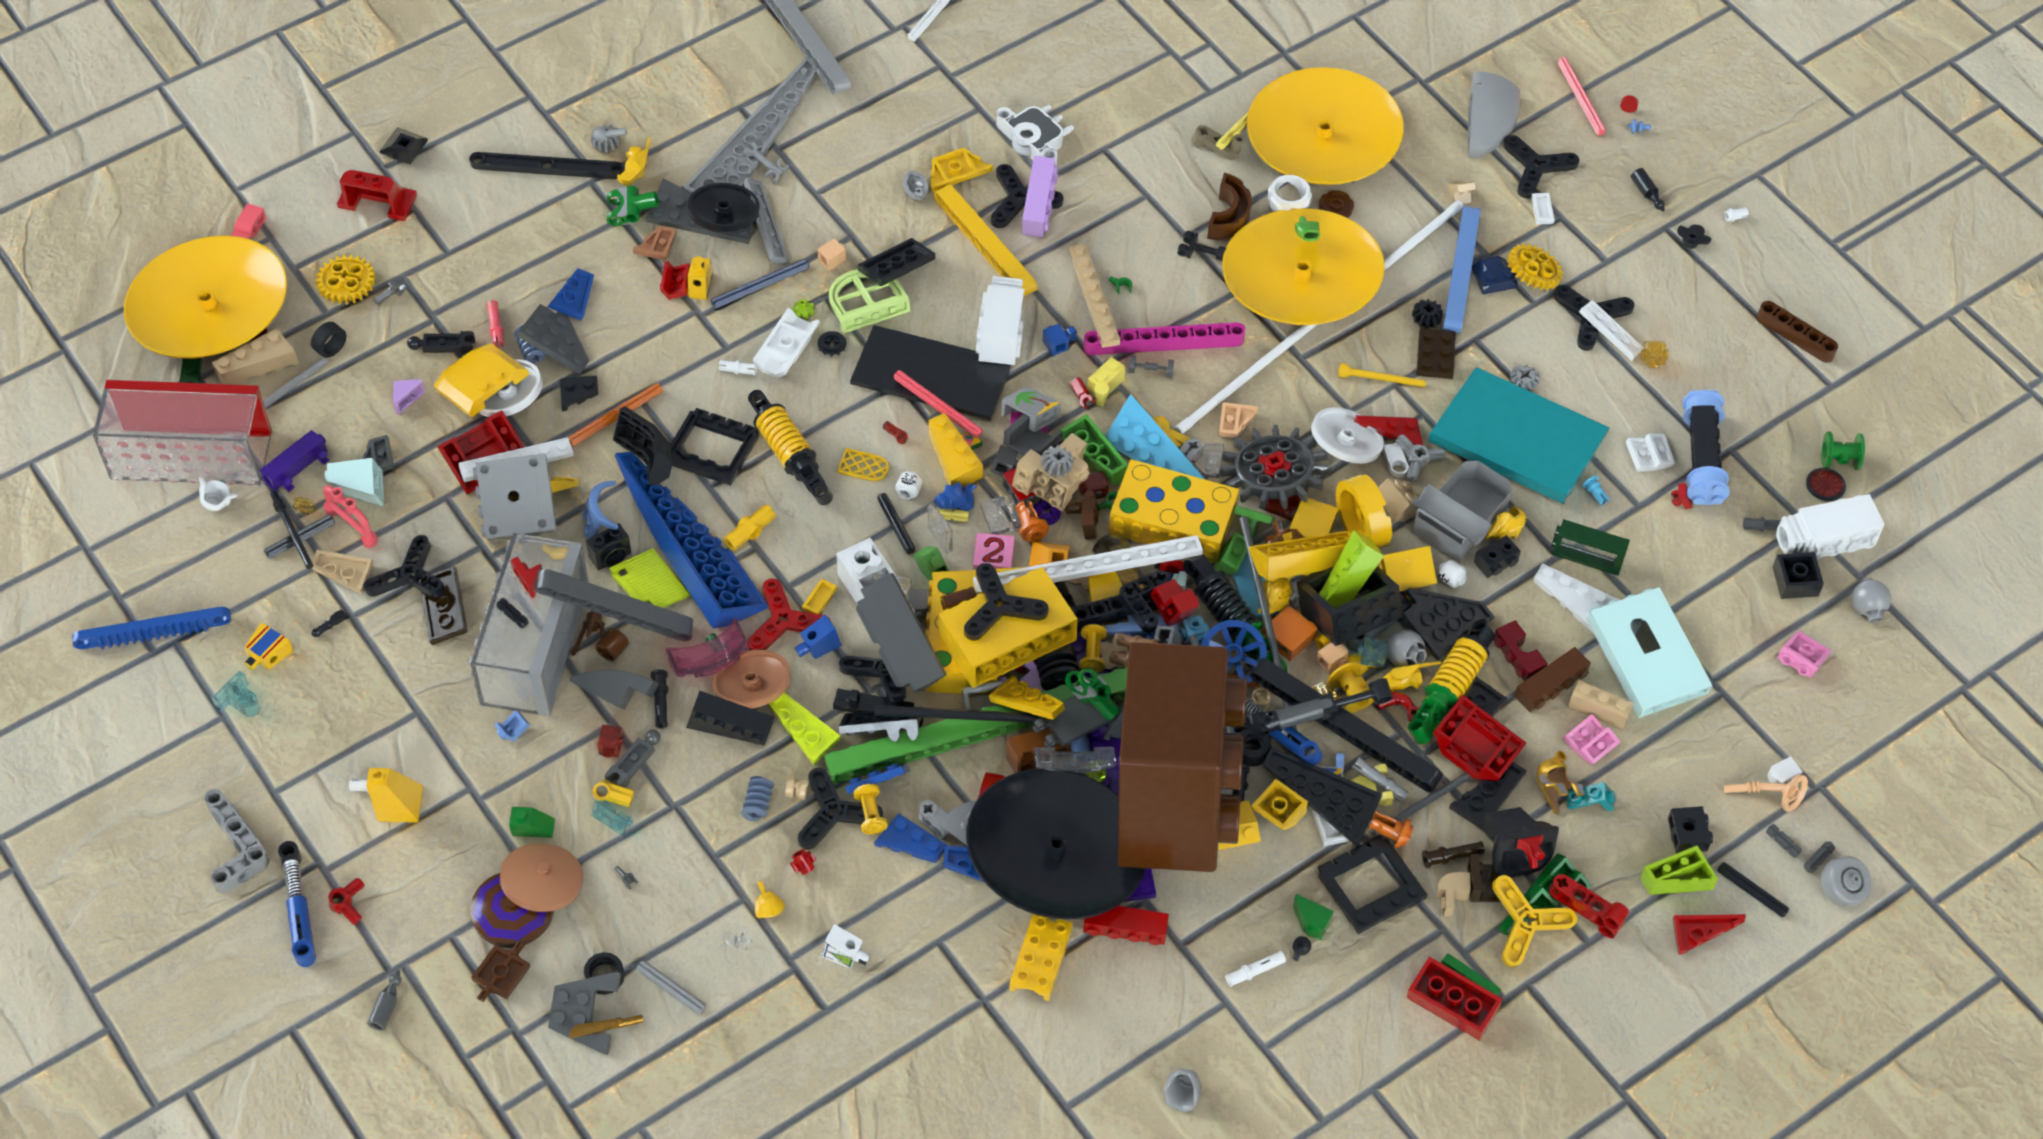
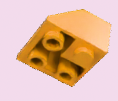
(1047, 553)

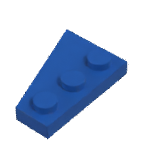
(574, 295)
(877, 777)
(910, 838)
(959, 861)

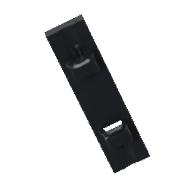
(847, 701)

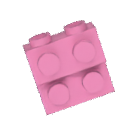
(1803, 654)

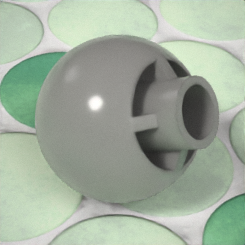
(1871, 599)
(1406, 648)

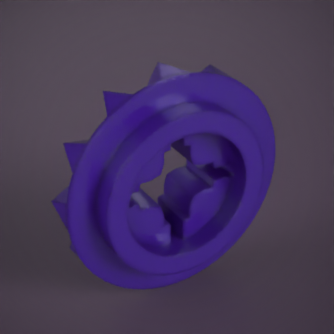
(1051, 517)

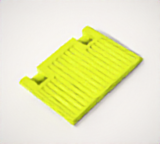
(649, 579)

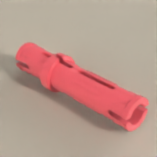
(496, 329)

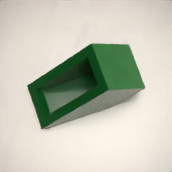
(531, 823)
(1312, 917)

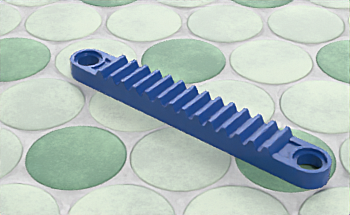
(151, 628)

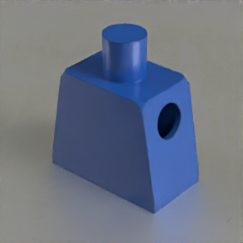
(818, 639)

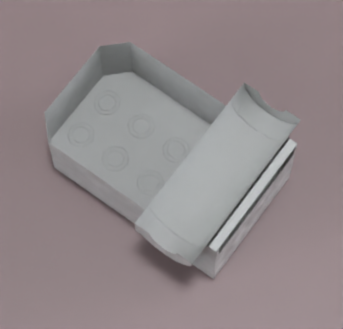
(1461, 509)

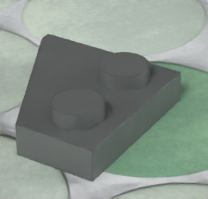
(381, 452)

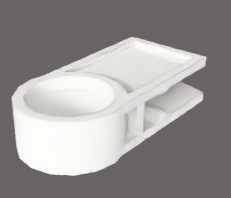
(1395, 457)

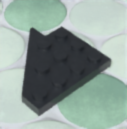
(1442, 618)

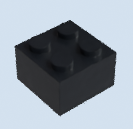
(1798, 575)

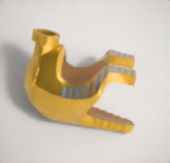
(1553, 779)

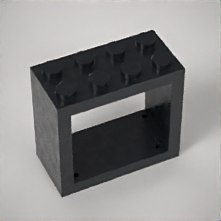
(1356, 616)

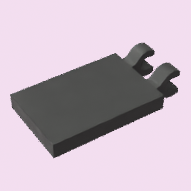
(1072, 723)

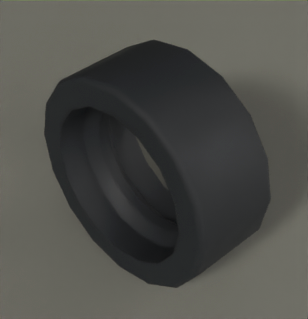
(322, 334)
(600, 959)

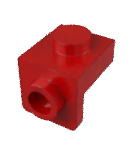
(1173, 566)

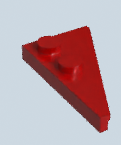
(1392, 426)
(1698, 929)

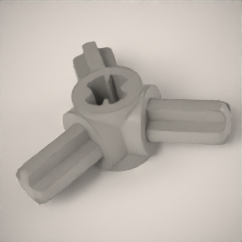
(1418, 456)

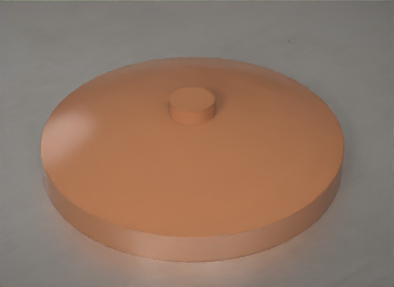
(753, 679)
(541, 877)

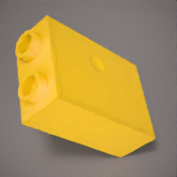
(1410, 567)

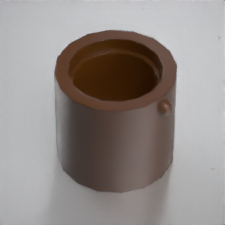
(612, 644)

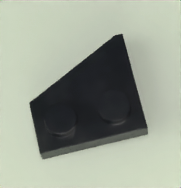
(577, 390)

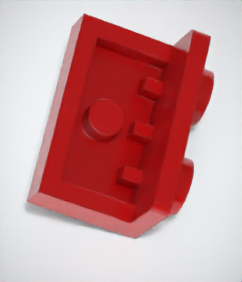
(674, 280)

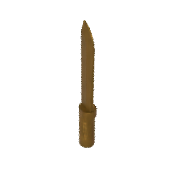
(599, 1026)

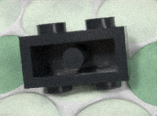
(1497, 556)

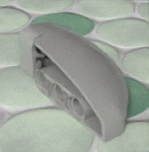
(1491, 112)

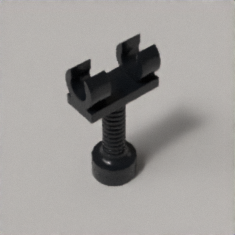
(1192, 239)

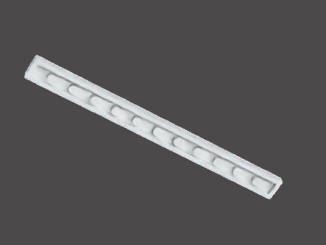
(1110, 561)

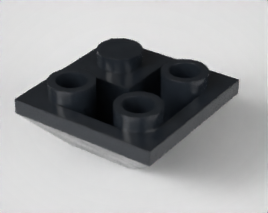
(403, 145)

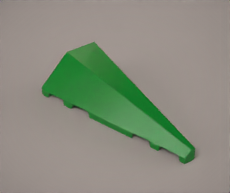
(1538, 894)

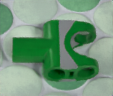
(629, 204)
(1093, 691)

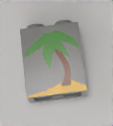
(1038, 406)

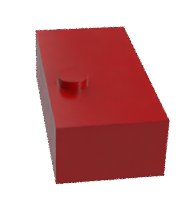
(1454, 998)

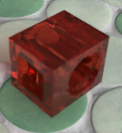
(610, 741)

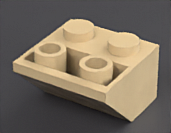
(1399, 499)

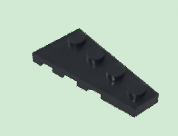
(1488, 796)

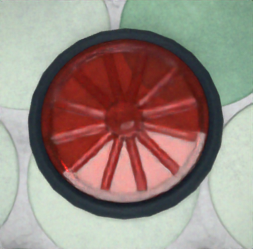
(1826, 484)

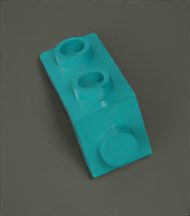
(1594, 794)

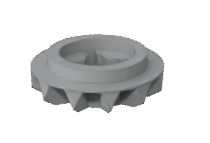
(1528, 382)

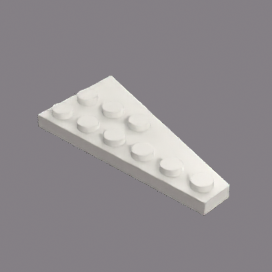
(1575, 595)

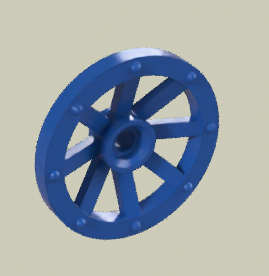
(1222, 626)

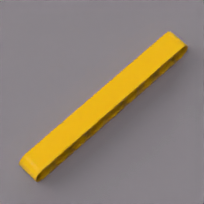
(983, 237)

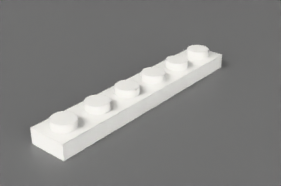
(554, 451)

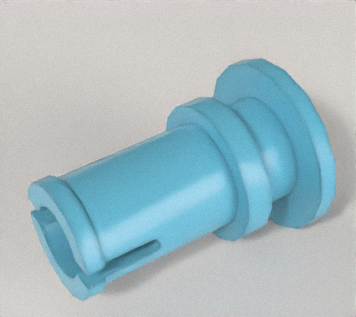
(1595, 488)

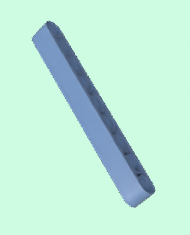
(1461, 269)

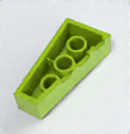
(1351, 570)

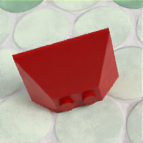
(488, 438)
(1477, 741)

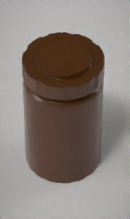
(953, 599)

